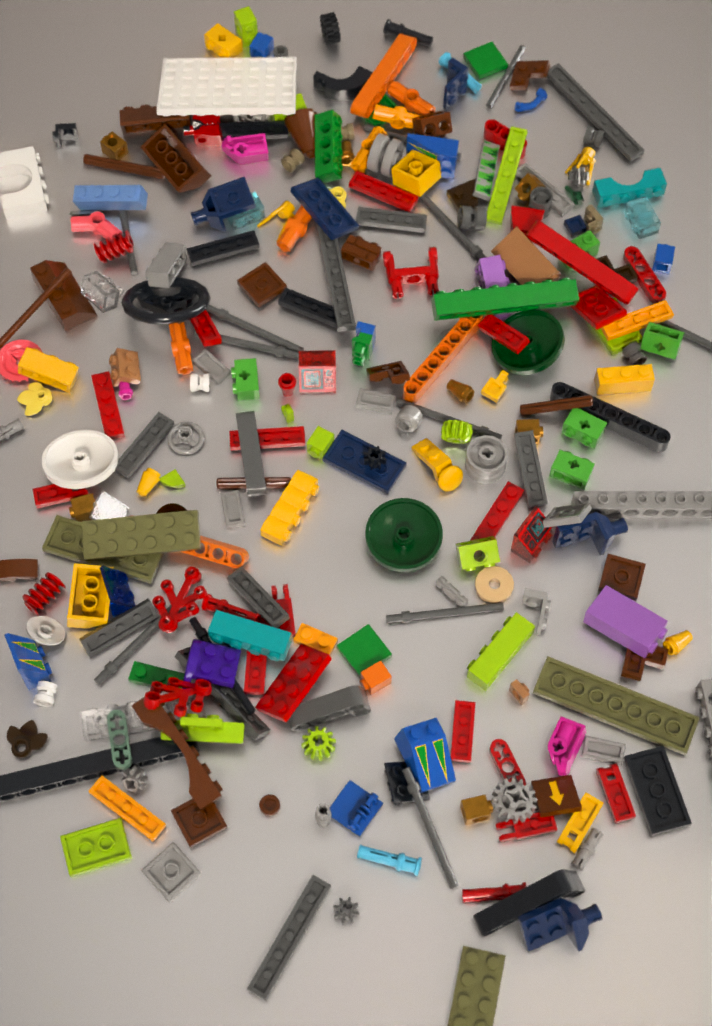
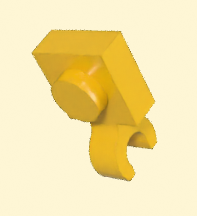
(495, 387)

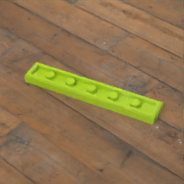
(506, 175)

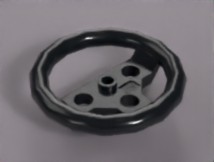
(166, 308)

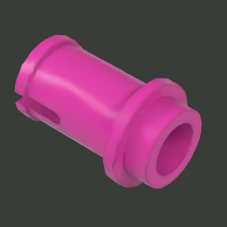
(125, 391)

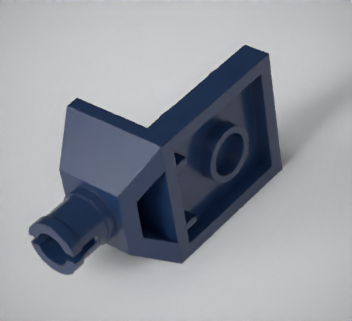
(223, 203)
(594, 525)
(556, 921)

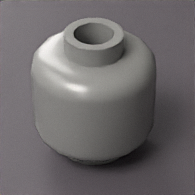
(409, 418)

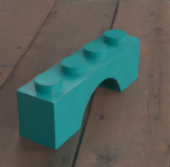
(609, 192)

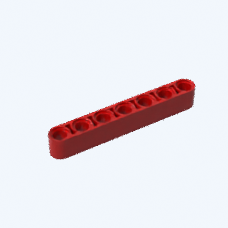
(582, 262)

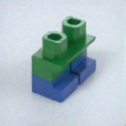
(363, 343)

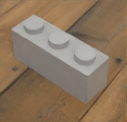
(166, 265)

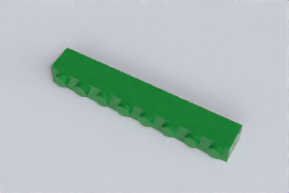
(504, 299)

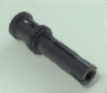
(396, 29)

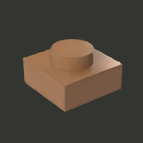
(519, 691)

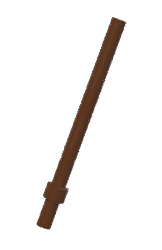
(56, 283)

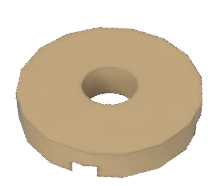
(498, 575)

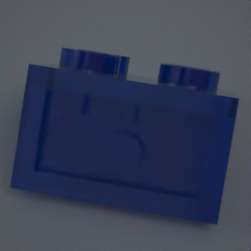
(118, 590)

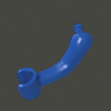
(541, 96)

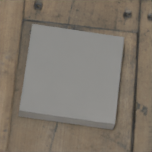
(567, 515)
(171, 872)

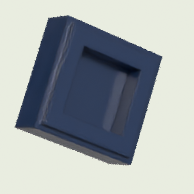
(575, 225)

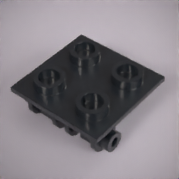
(398, 784)

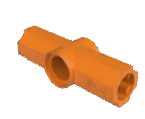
(410, 99)
(294, 229)
(181, 348)

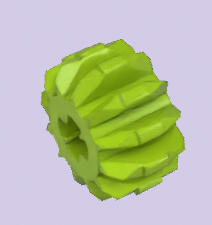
(456, 432)
(324, 749)

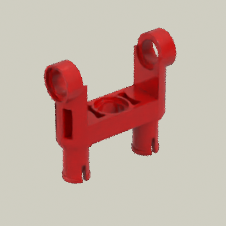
(403, 276)

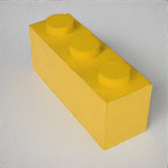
(48, 369)
(624, 379)

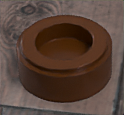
(269, 805)

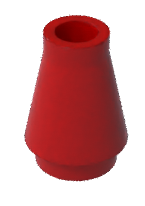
(287, 384)

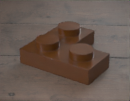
(525, 70)
(394, 371)
(634, 664)

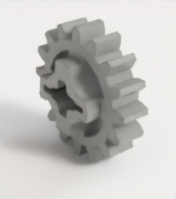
(523, 800)

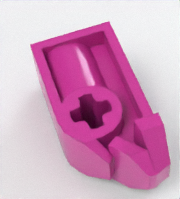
(253, 148)
(569, 737)

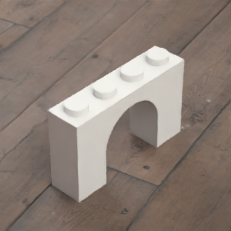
(31, 199)

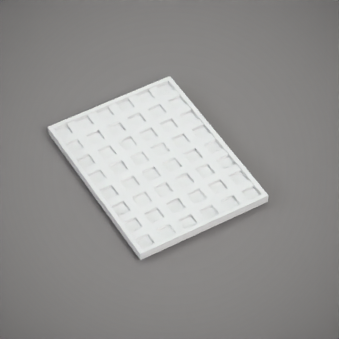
(228, 86)

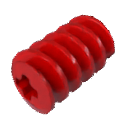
(114, 248)
(42, 592)

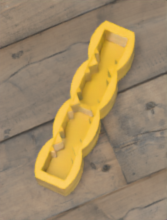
(289, 507)

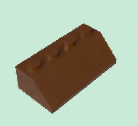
(146, 120)
(175, 160)
(67, 302)

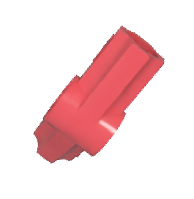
(95, 222)

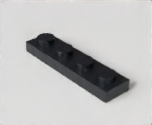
(272, 129)
(223, 248)
(307, 306)

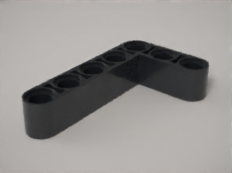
(557, 885)

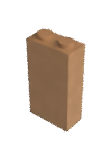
(525, 259)

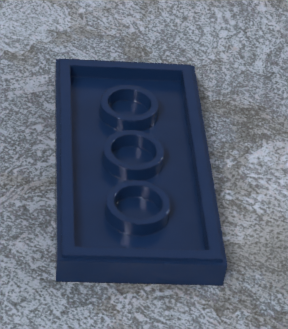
(324, 208)
(347, 455)

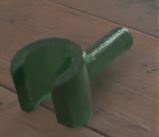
(575, 195)

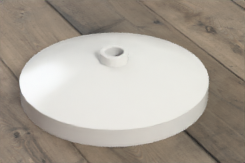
(80, 459)

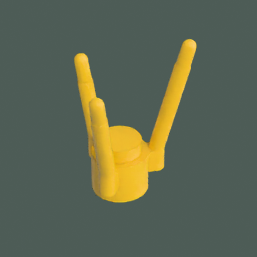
(585, 158)
(284, 211)

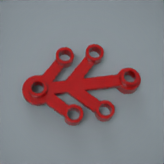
(169, 621)
(200, 688)

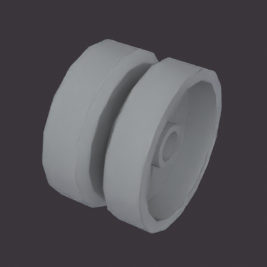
(384, 154)
(486, 459)

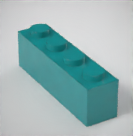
(250, 636)

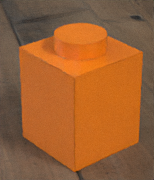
(375, 678)

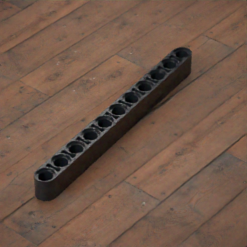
(86, 768)

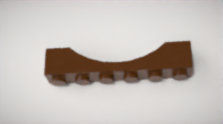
(201, 787)

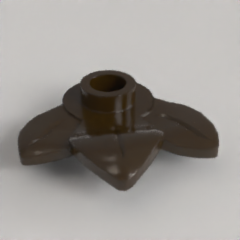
(26, 736)

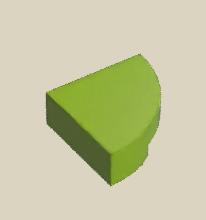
(288, 413)
(172, 480)

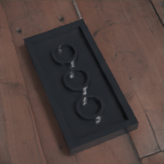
(657, 790)

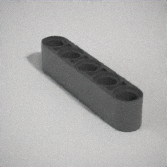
(251, 454)

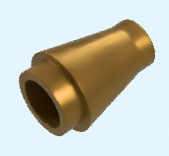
(348, 155)
(460, 390)

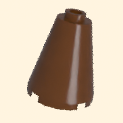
(302, 129)

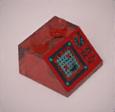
(317, 372)
(531, 536)

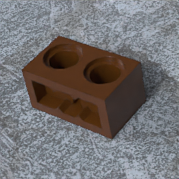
(431, 122)

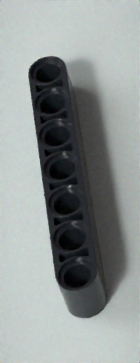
(620, 417)

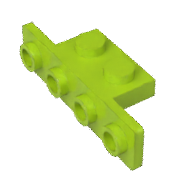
(209, 729)

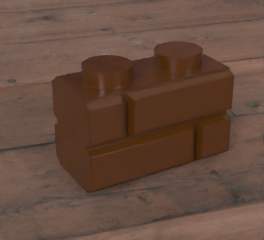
(361, 252)

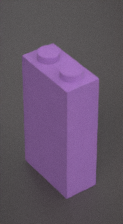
(626, 622)

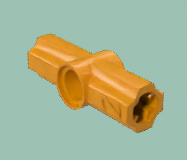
(397, 116)
(360, 161)

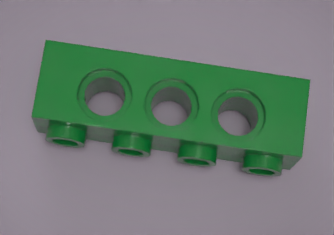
(328, 146)

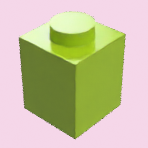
(319, 442)

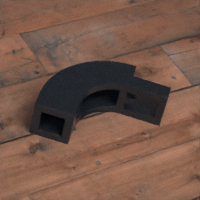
(342, 89)

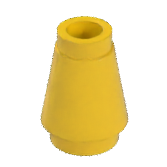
(148, 482)
(677, 642)

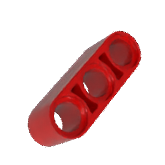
(498, 134)

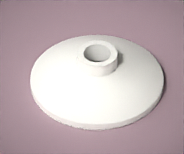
(45, 630)

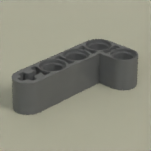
(330, 706)

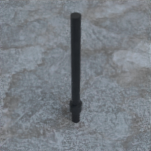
(202, 635)

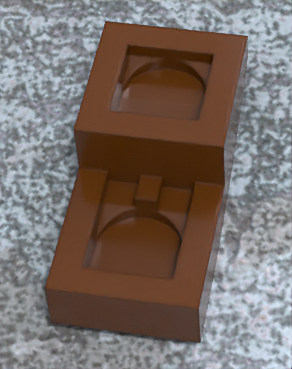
(18, 569)

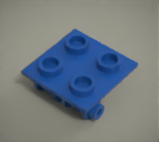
(355, 807)

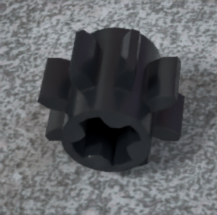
(374, 458)

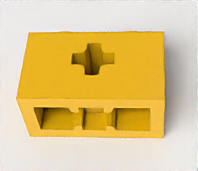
(223, 42)

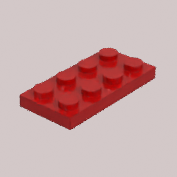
(293, 683)

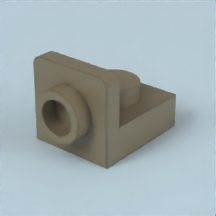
(593, 219)

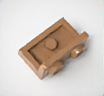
(124, 367)

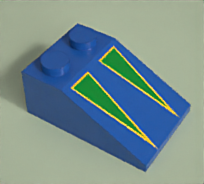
(438, 148)
(29, 660)
(427, 754)

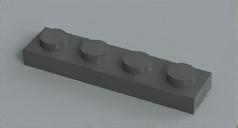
(391, 219)
(144, 444)
(530, 469)
(258, 597)
(118, 627)

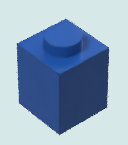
(261, 45)
(663, 258)

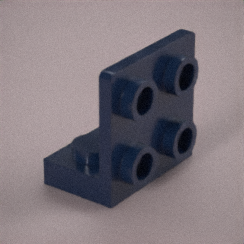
(456, 82)

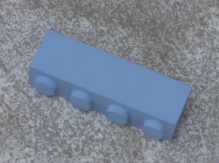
(110, 197)

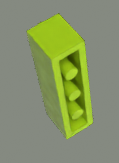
(500, 651)

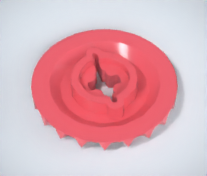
(9, 353)

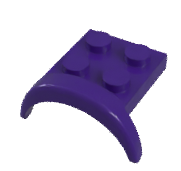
(212, 662)

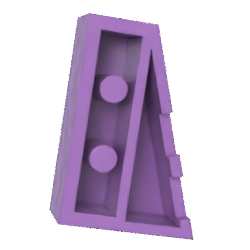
(491, 272)

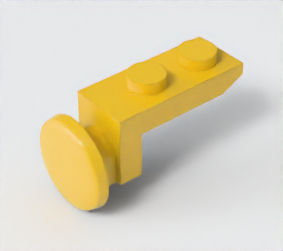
(446, 474)

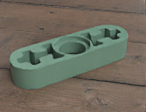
(122, 724)

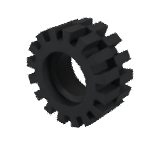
(330, 28)

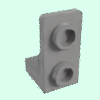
(537, 598)

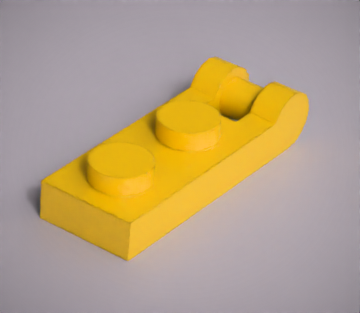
(580, 822)

